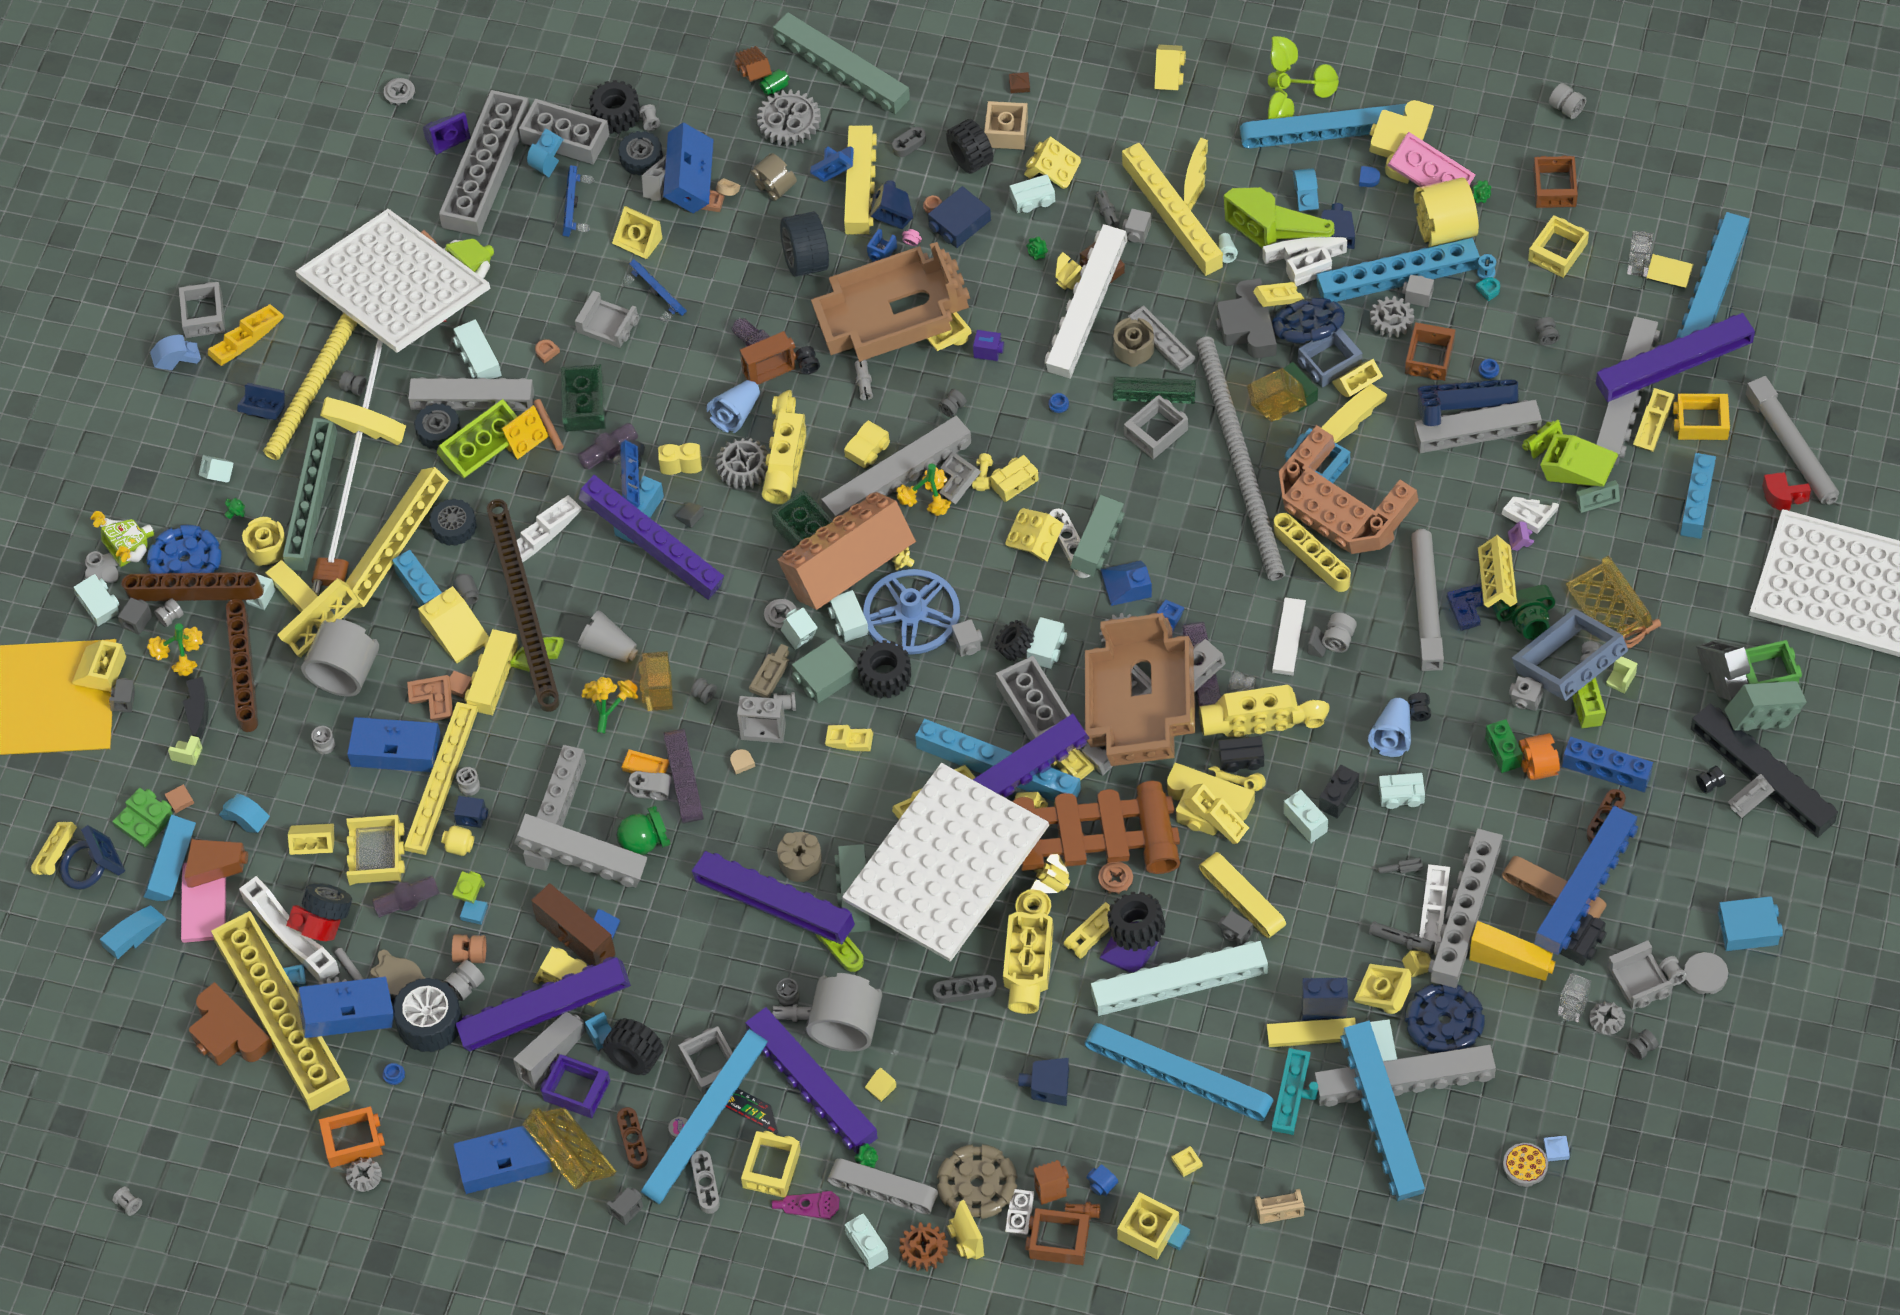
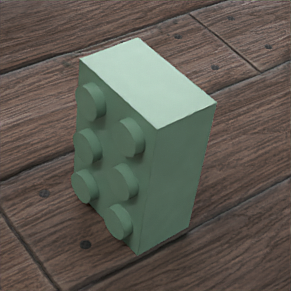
(1765, 705)

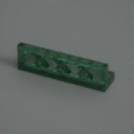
(1148, 388)

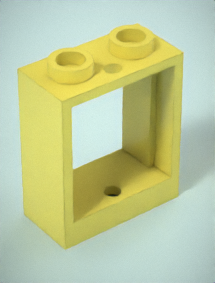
(1551, 261)
(764, 1183)

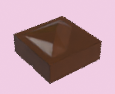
(1019, 82)

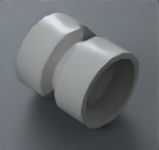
(1568, 101)
(1339, 632)
(467, 977)

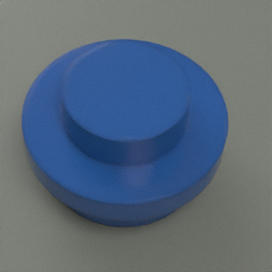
(1489, 368)
(1058, 403)
(393, 1074)

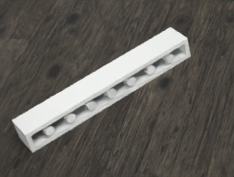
(1086, 301)

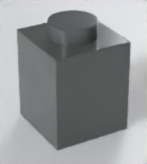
(135, 616)

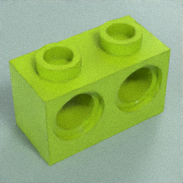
(1589, 705)

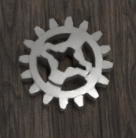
(1391, 318)

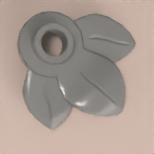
(103, 569)

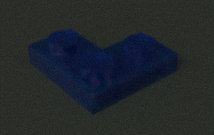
(1464, 604)

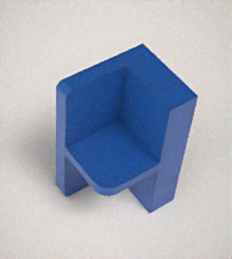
(833, 163)

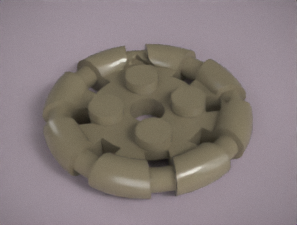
(977, 1169)

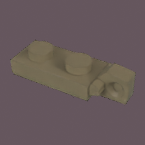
(770, 672)

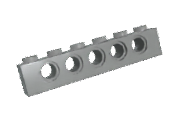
(558, 796)

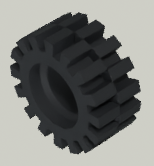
(1014, 640)

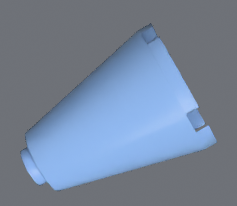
(733, 406)
(1392, 729)

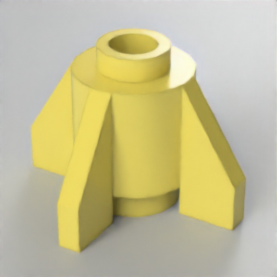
(1067, 272)
(1052, 876)

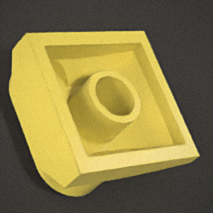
(957, 335)
(1384, 988)
(966, 1233)

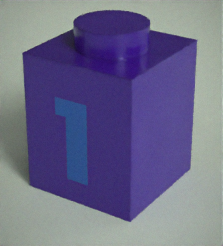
(988, 345)

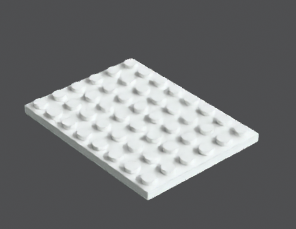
(392, 280)
(1832, 582)
(945, 861)

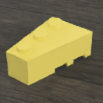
(558, 965)

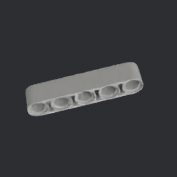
(882, 1186)

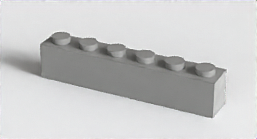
(471, 393)
(1479, 426)
(580, 851)

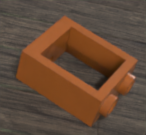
(1555, 197)
(1432, 335)
(773, 366)
(1058, 1254)

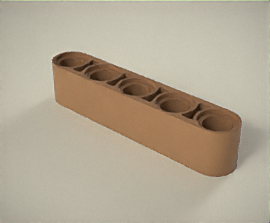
(1542, 883)

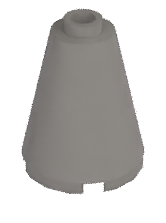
(607, 639)

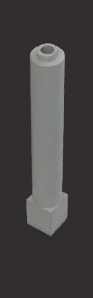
(1764, 400)
(1427, 603)

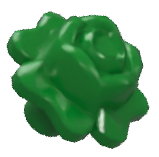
(1481, 191)
(1037, 248)
(234, 507)
(867, 1156)

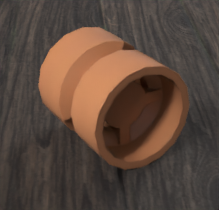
(476, 946)

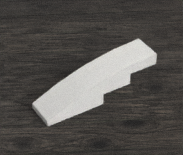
(1292, 248)
(547, 526)
(1434, 902)

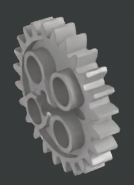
(778, 110)

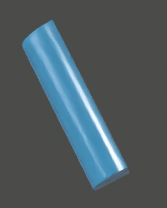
(169, 859)

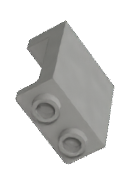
(606, 321)
(1639, 976)

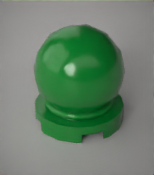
(642, 832)

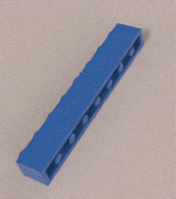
(1586, 880)

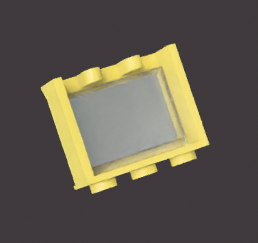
(375, 849)

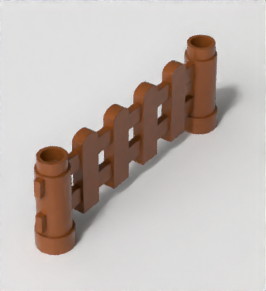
(1156, 833)

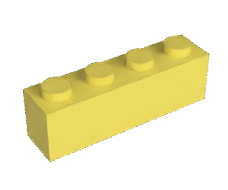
(492, 671)

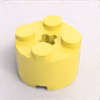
(264, 541)

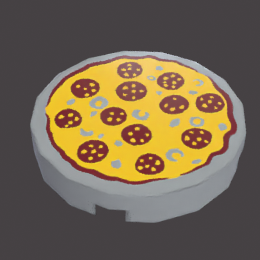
(1525, 1164)

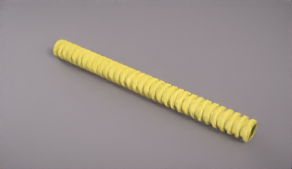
(310, 387)

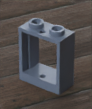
(1343, 343)

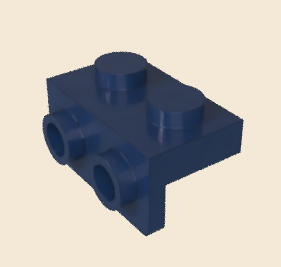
(262, 401)

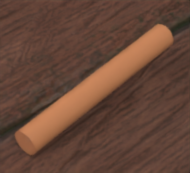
(548, 424)

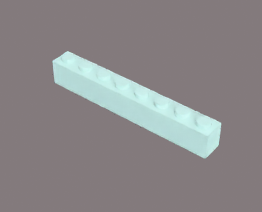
(1179, 978)

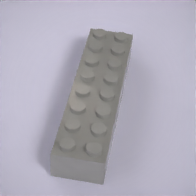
(484, 163)

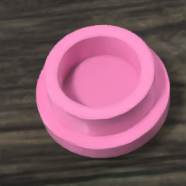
(911, 237)

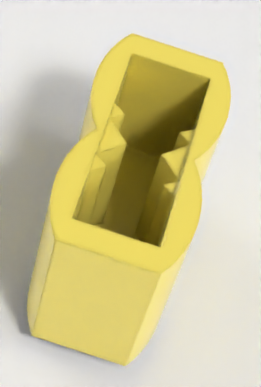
(867, 444)
(680, 458)

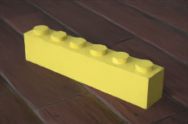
(859, 180)

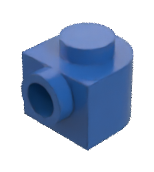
(1101, 1180)

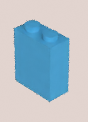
(1749, 923)

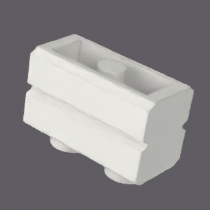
(1307, 265)

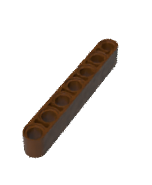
(193, 586)
(241, 673)

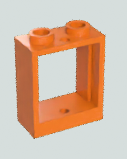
(346, 1156)

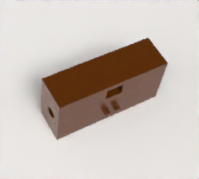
(572, 926)

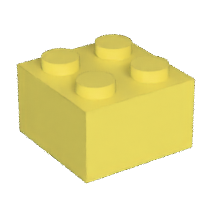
(1148, 1225)

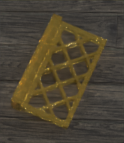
(1621, 588)
(565, 1156)

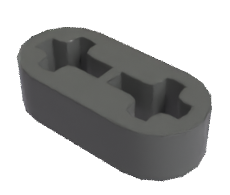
(909, 141)

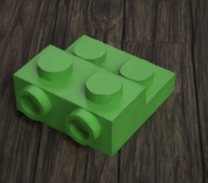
(143, 817)

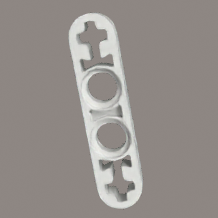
(1071, 542)

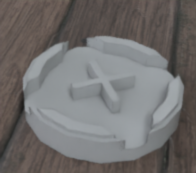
(1706, 973)

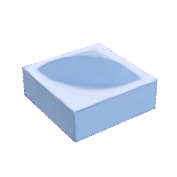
(1556, 1148)

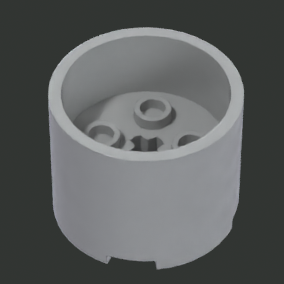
(340, 658)
(844, 1012)

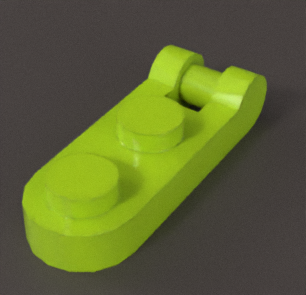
(847, 953)

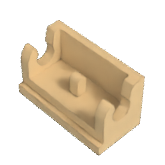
(1280, 1207)

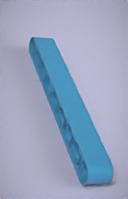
(1313, 127)
(1179, 1072)
(704, 1116)

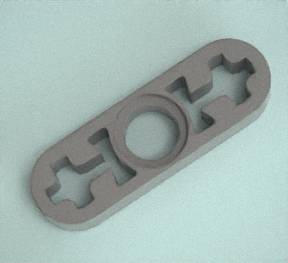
(712, 1188)

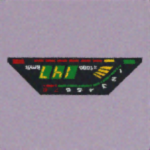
(752, 1109)

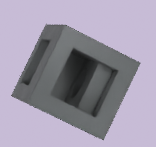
(122, 695)
(1235, 928)
(625, 1205)

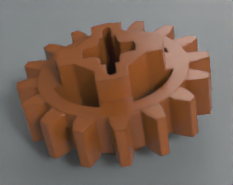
(934, 1245)

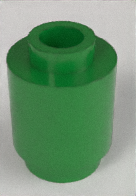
(774, 82)

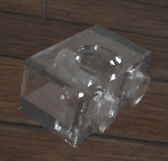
(1640, 253)
(1574, 998)

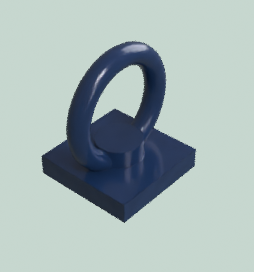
(101, 852)

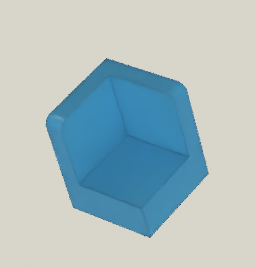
(598, 1029)

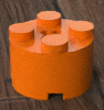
(1539, 757)

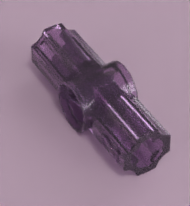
(606, 446)
(405, 896)

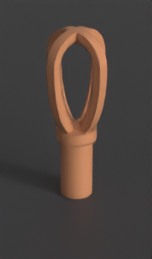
(1656, 623)

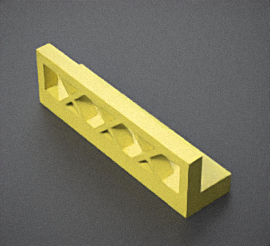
(1502, 569)
(316, 613)

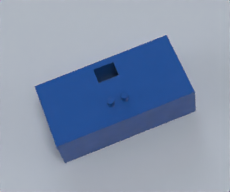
(688, 168)
(394, 744)
(345, 1007)
(500, 1159)

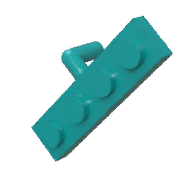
(1292, 1091)

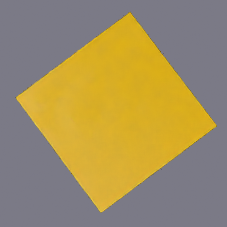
(43, 706)

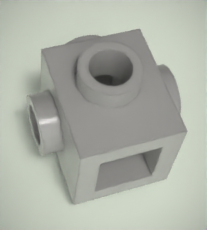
(1526, 693)

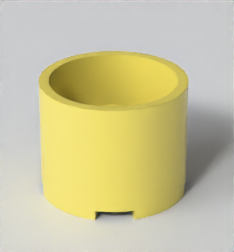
(1446, 212)

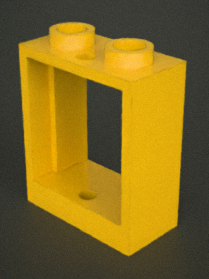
(1702, 402)

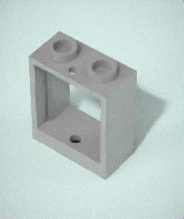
(202, 325)
(1146, 443)
(752, 727)
(698, 1043)

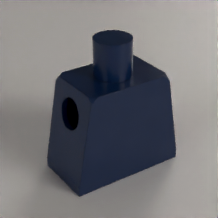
(891, 205)
(1342, 223)
(1048, 1081)

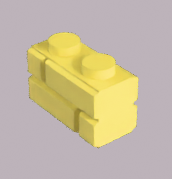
(1014, 478)

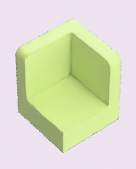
(1622, 674)
(186, 752)

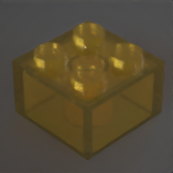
(1277, 395)
(656, 681)

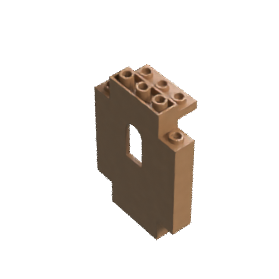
(860, 311)
(1140, 725)

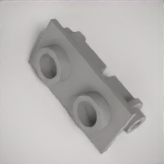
(1751, 796)

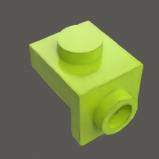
(468, 886)

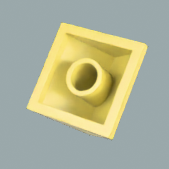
(637, 233)

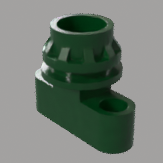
(1530, 612)

